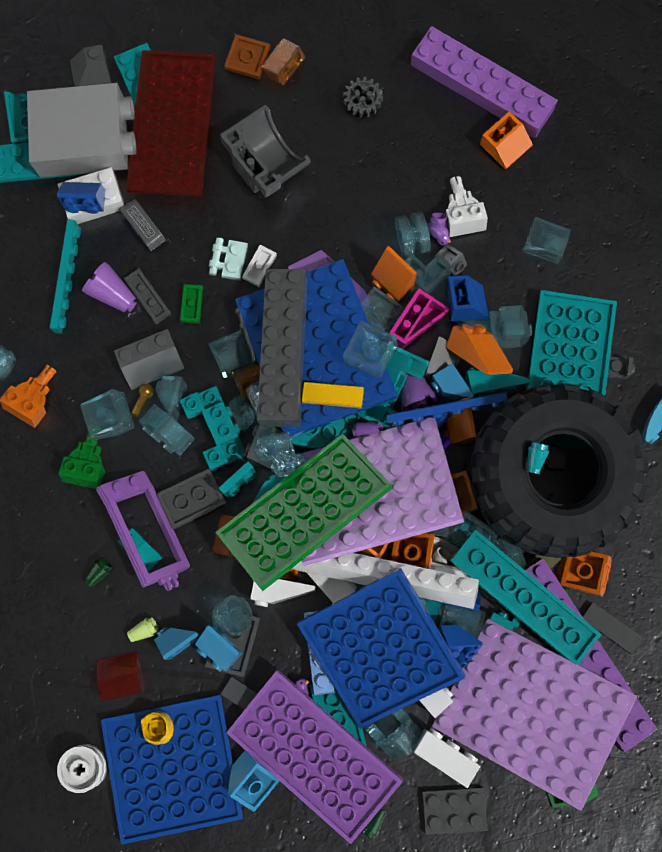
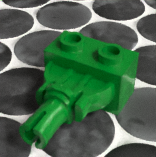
(83, 465)

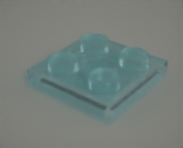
(381, 310)

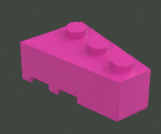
(418, 317)

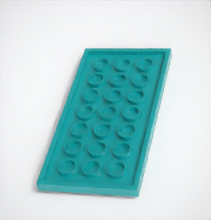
(571, 347)

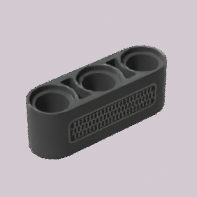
(142, 224)

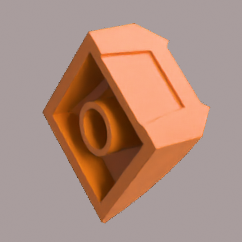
(585, 573)

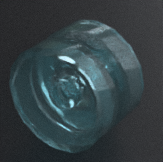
(412, 234)

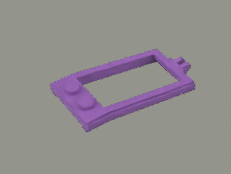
(129, 487)

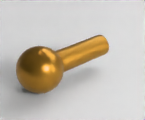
(145, 391)

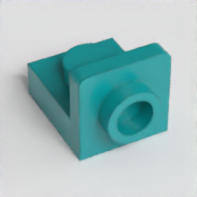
(501, 619)

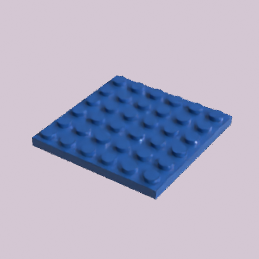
(381, 648)
(172, 783)

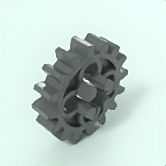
(361, 107)

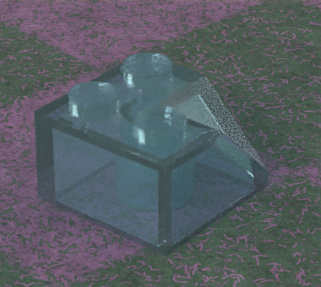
(370, 350)

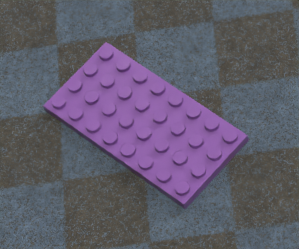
(314, 756)

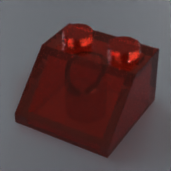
(119, 676)

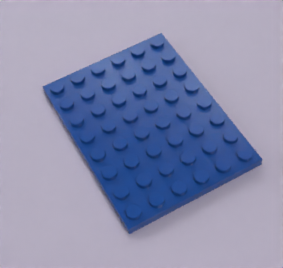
(331, 320)

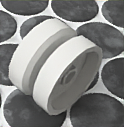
(70, 770)

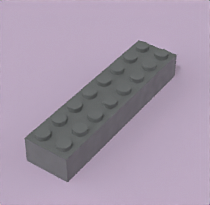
(282, 348)

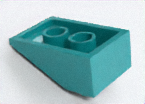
(483, 384)

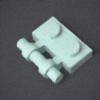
(234, 259)

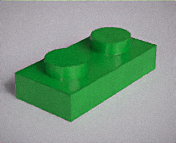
(191, 304)

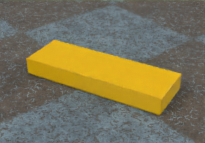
(332, 395)

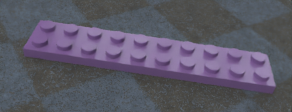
(638, 723)

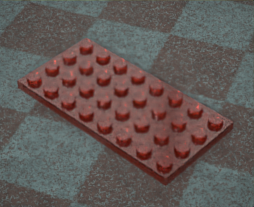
(171, 123)

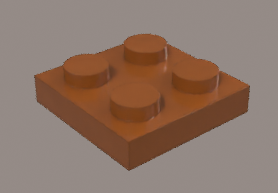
(247, 56)

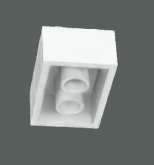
(113, 196)
(447, 757)

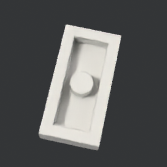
(257, 267)

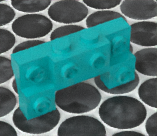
(399, 367)
(225, 433)

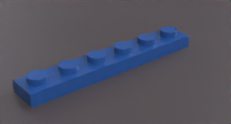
(455, 408)

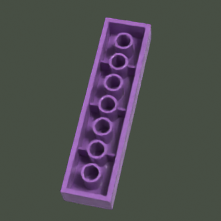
(482, 81)

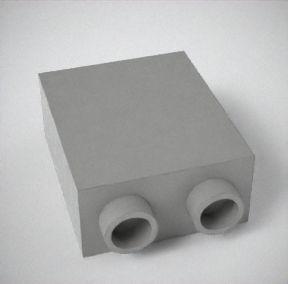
(79, 129)

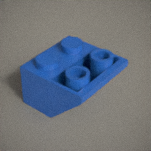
(82, 197)
(465, 299)
(460, 642)

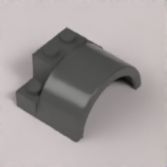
(261, 153)

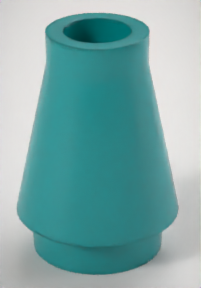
(536, 456)

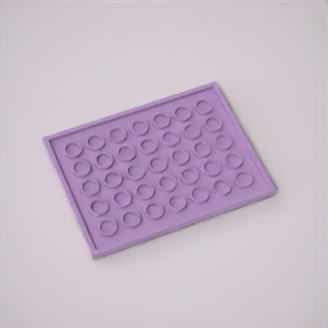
(420, 497)
(536, 714)

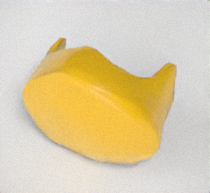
(157, 727)

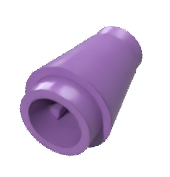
(366, 428)

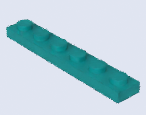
(64, 282)

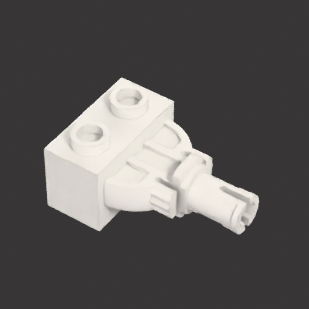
(464, 212)

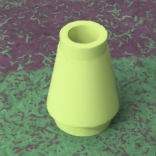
(145, 629)

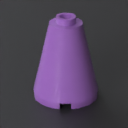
(109, 289)
(416, 394)

